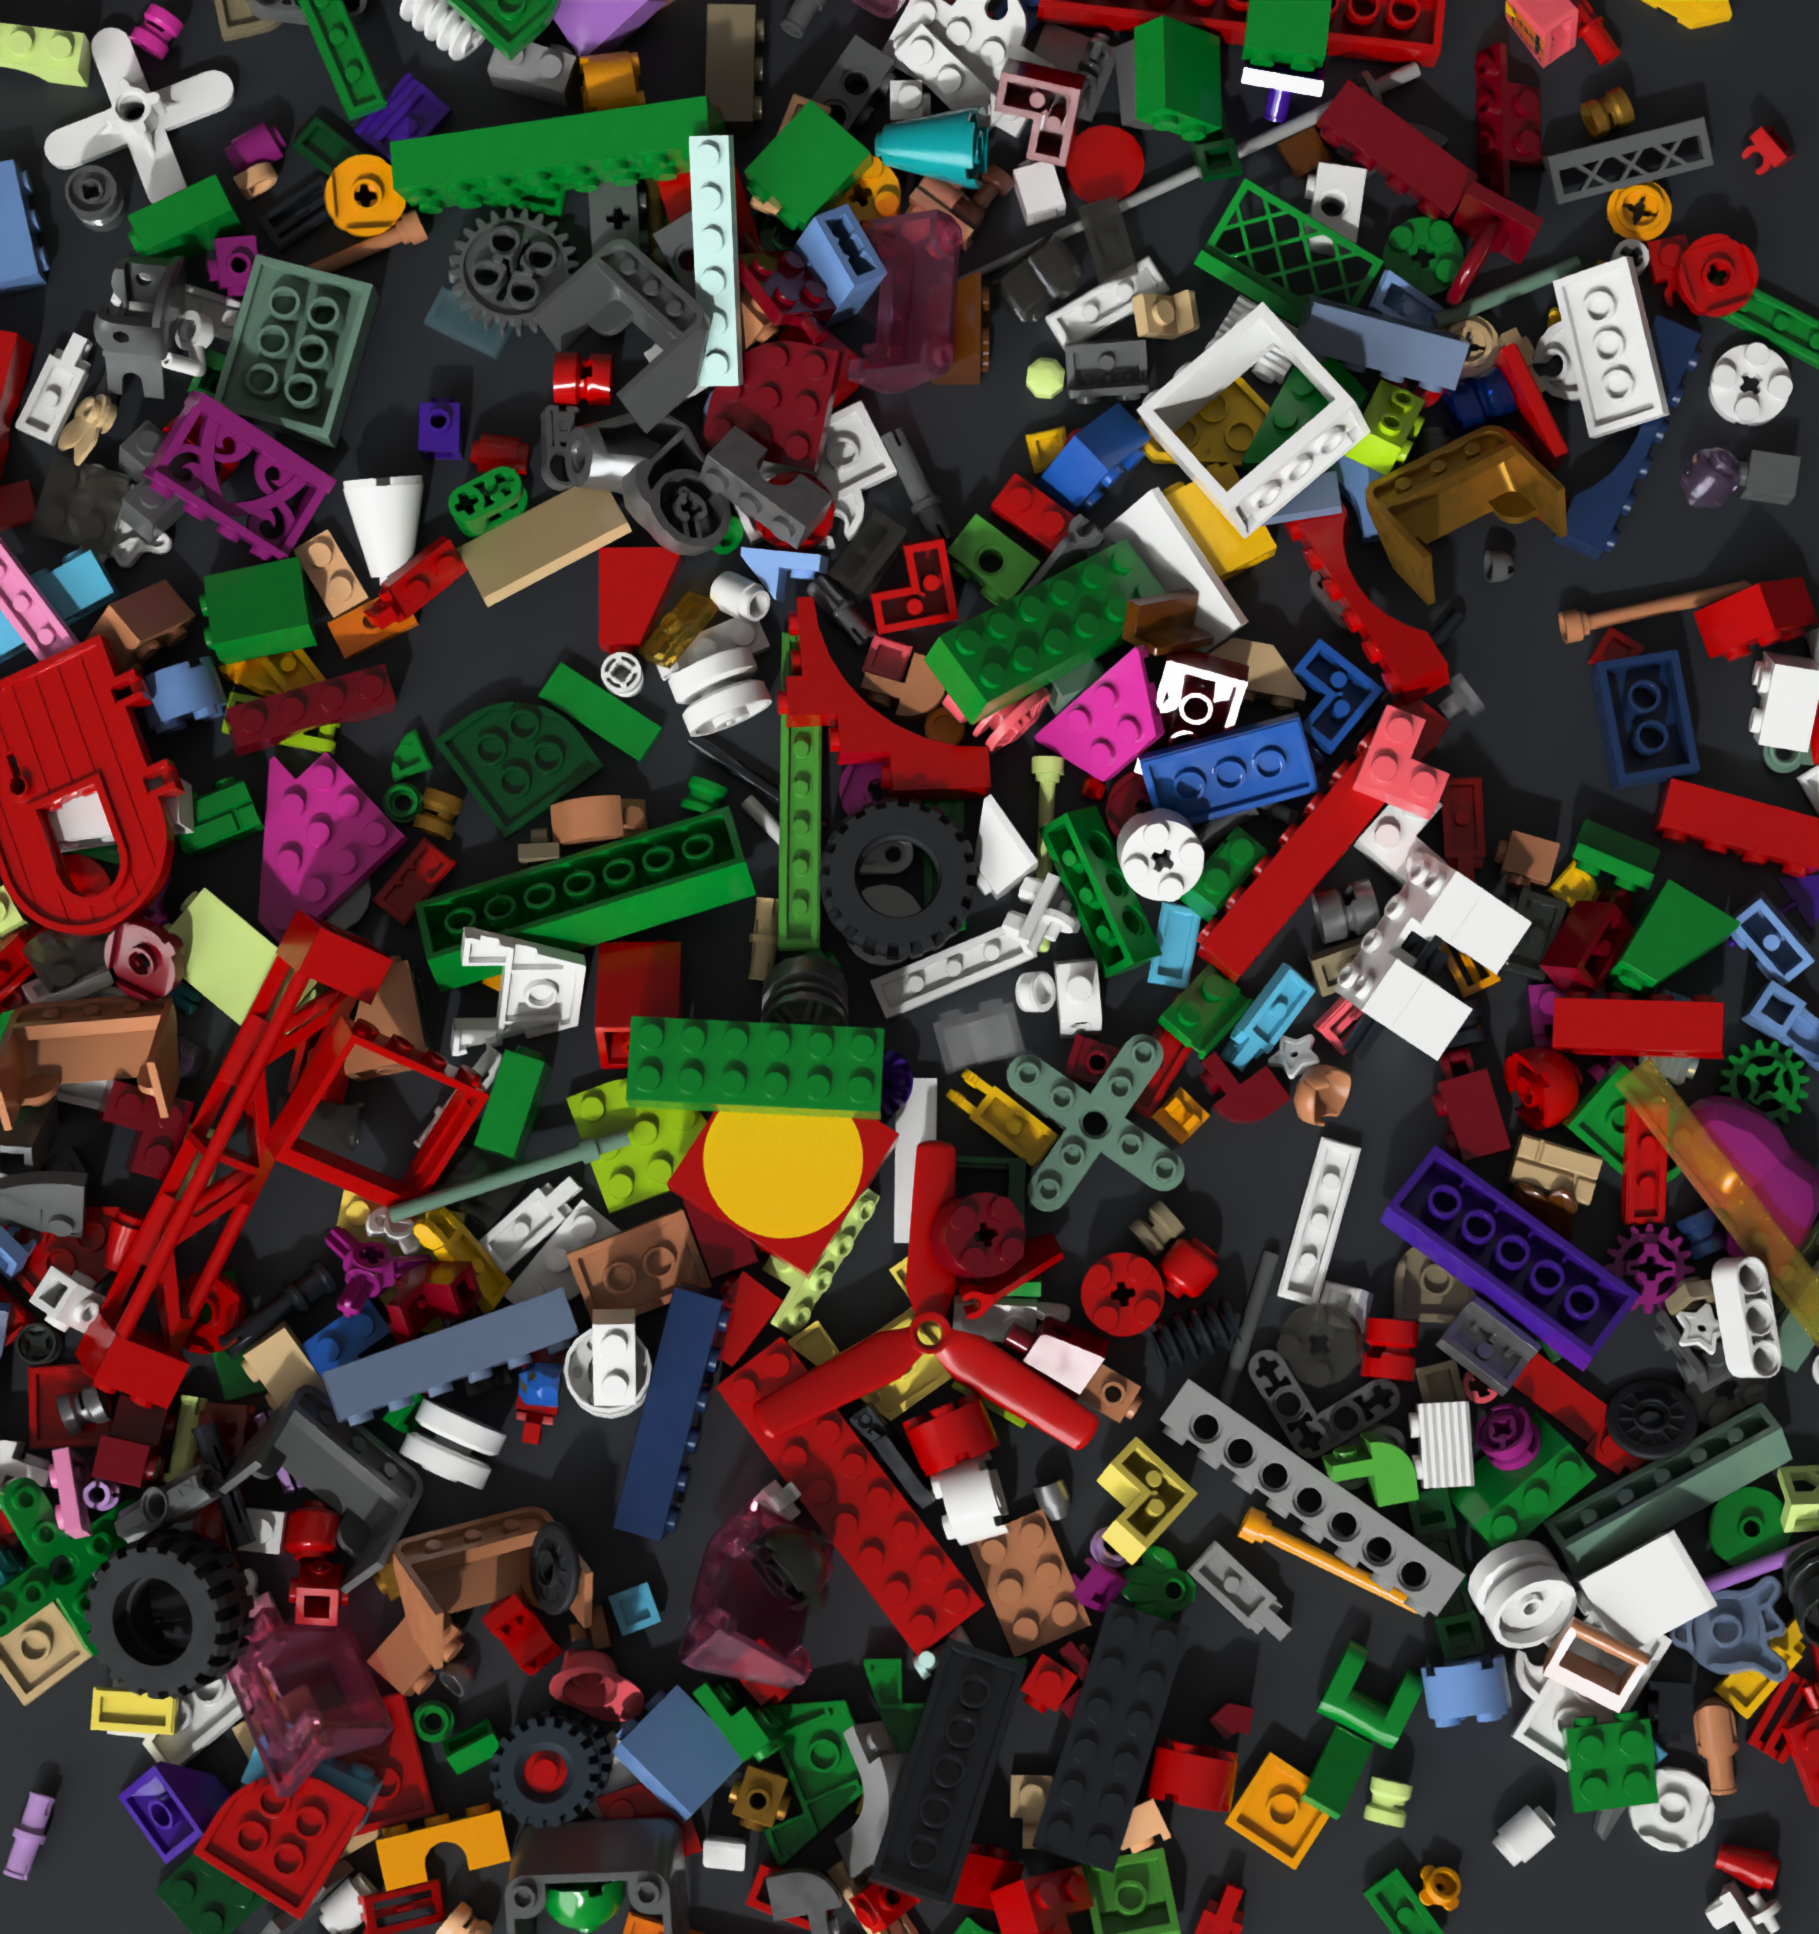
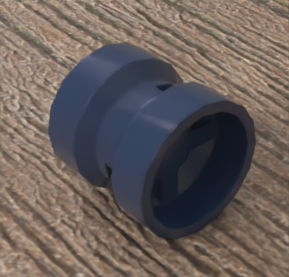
(1702, 1233)

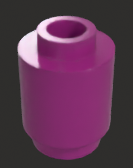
(255, 147)

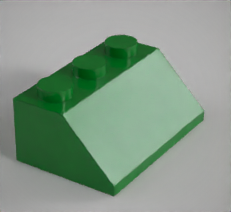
(1515, 1502)

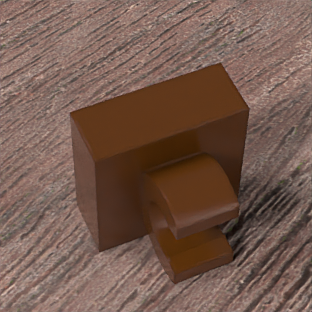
(599, 1631)

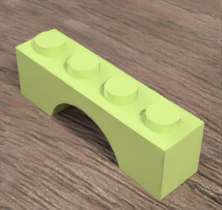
(47, 53)

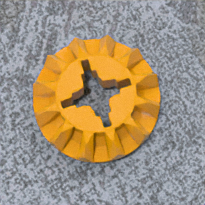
(1655, 204)

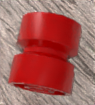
(569, 379)
(1389, 1349)

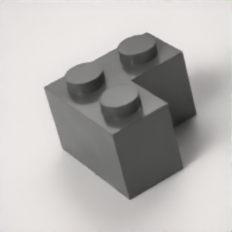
(142, 507)

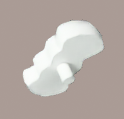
(400, 1232)

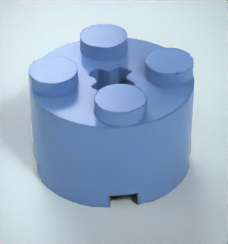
(184, 694)
(1467, 1689)

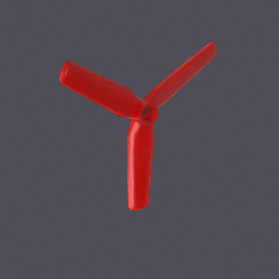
(890, 1353)

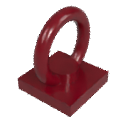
(1495, 227)

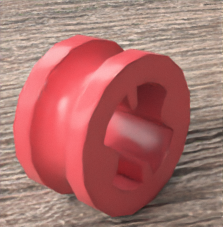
(1473, 1396)

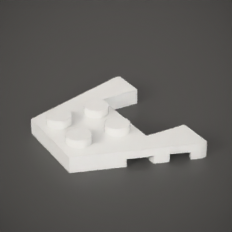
(536, 994)

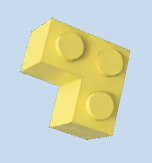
(1150, 1495)

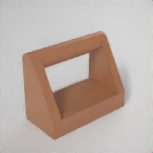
(1589, 1677)

